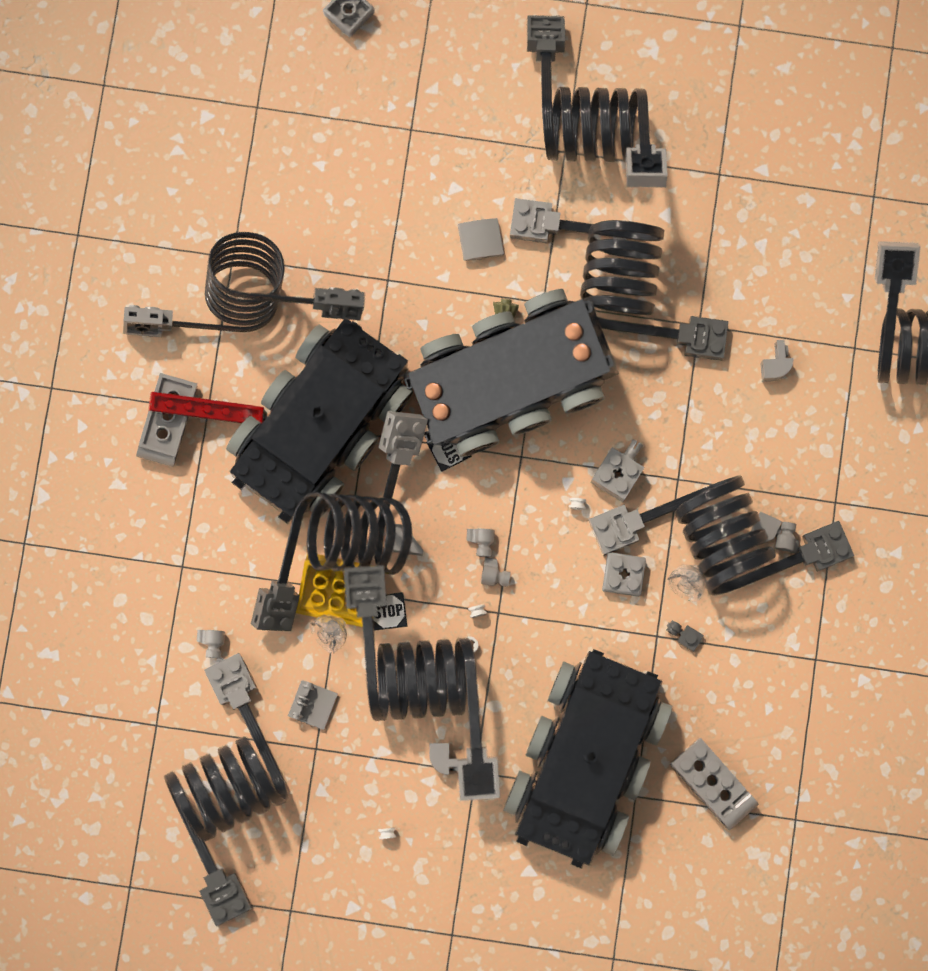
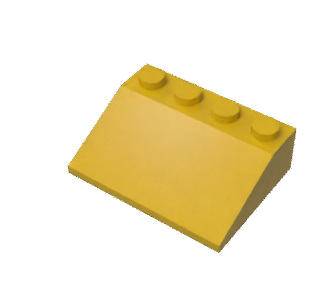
(325, 593)

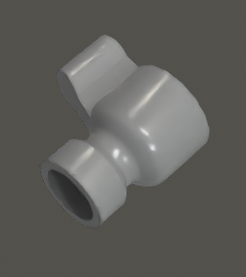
(483, 538)
(786, 540)
(491, 574)
(213, 639)

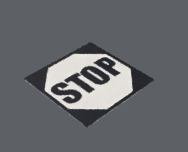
(446, 456)
(391, 615)

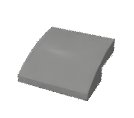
(480, 239)

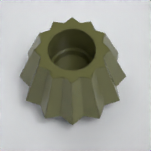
(505, 305)

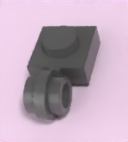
(689, 637)

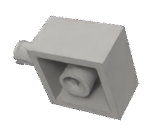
(621, 462)

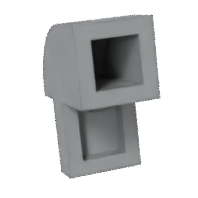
(779, 367)
(440, 758)

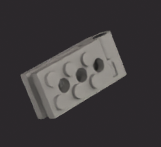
(165, 450)
(739, 802)

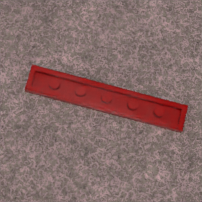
(203, 408)

